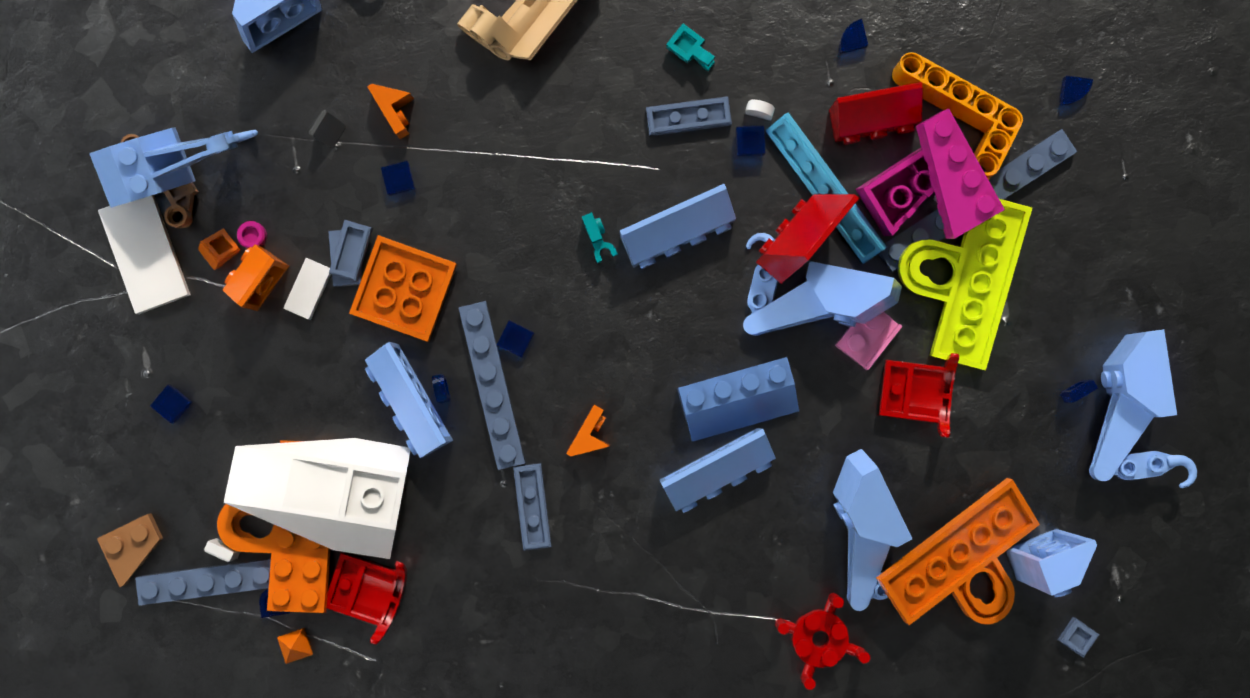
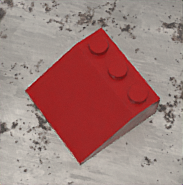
(803, 233)

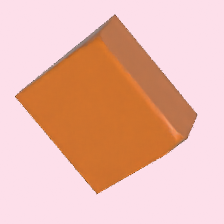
(218, 248)

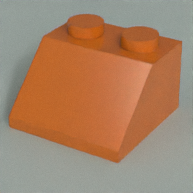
(254, 277)

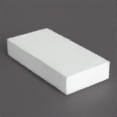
(308, 289)

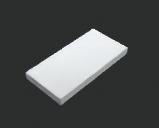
(144, 254)

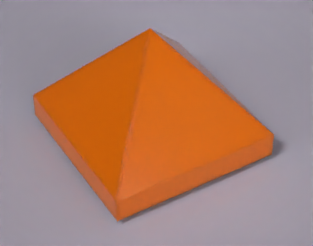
(295, 645)

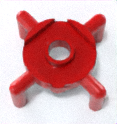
(835, 646)

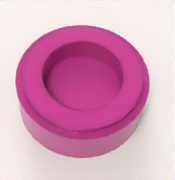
(251, 233)

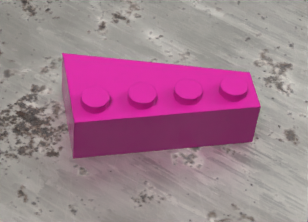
(958, 180)
(897, 192)

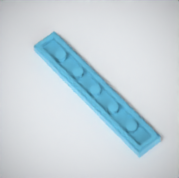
(821, 180)

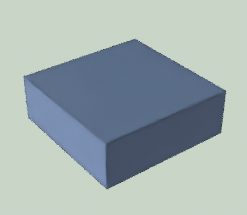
(1078, 637)

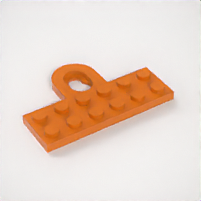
(957, 553)
(297, 564)

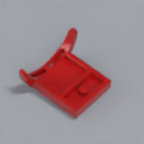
(919, 392)
(367, 591)

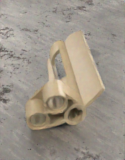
(519, 30)

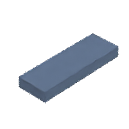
(688, 116)
(532, 506)

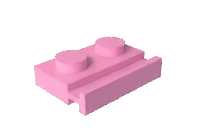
(868, 340)

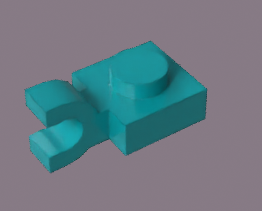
(688, 45)
(595, 229)

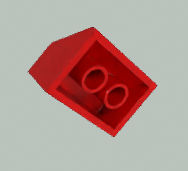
(877, 113)

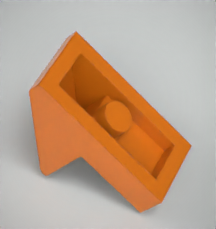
(389, 101)
(584, 441)

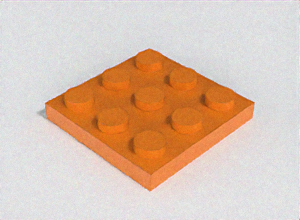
(403, 288)

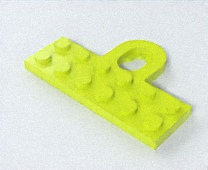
(977, 286)

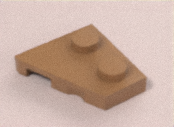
(130, 546)

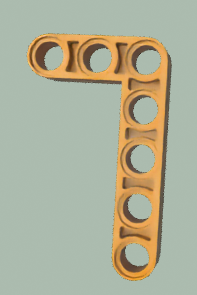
(965, 109)

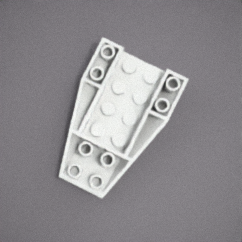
(324, 490)

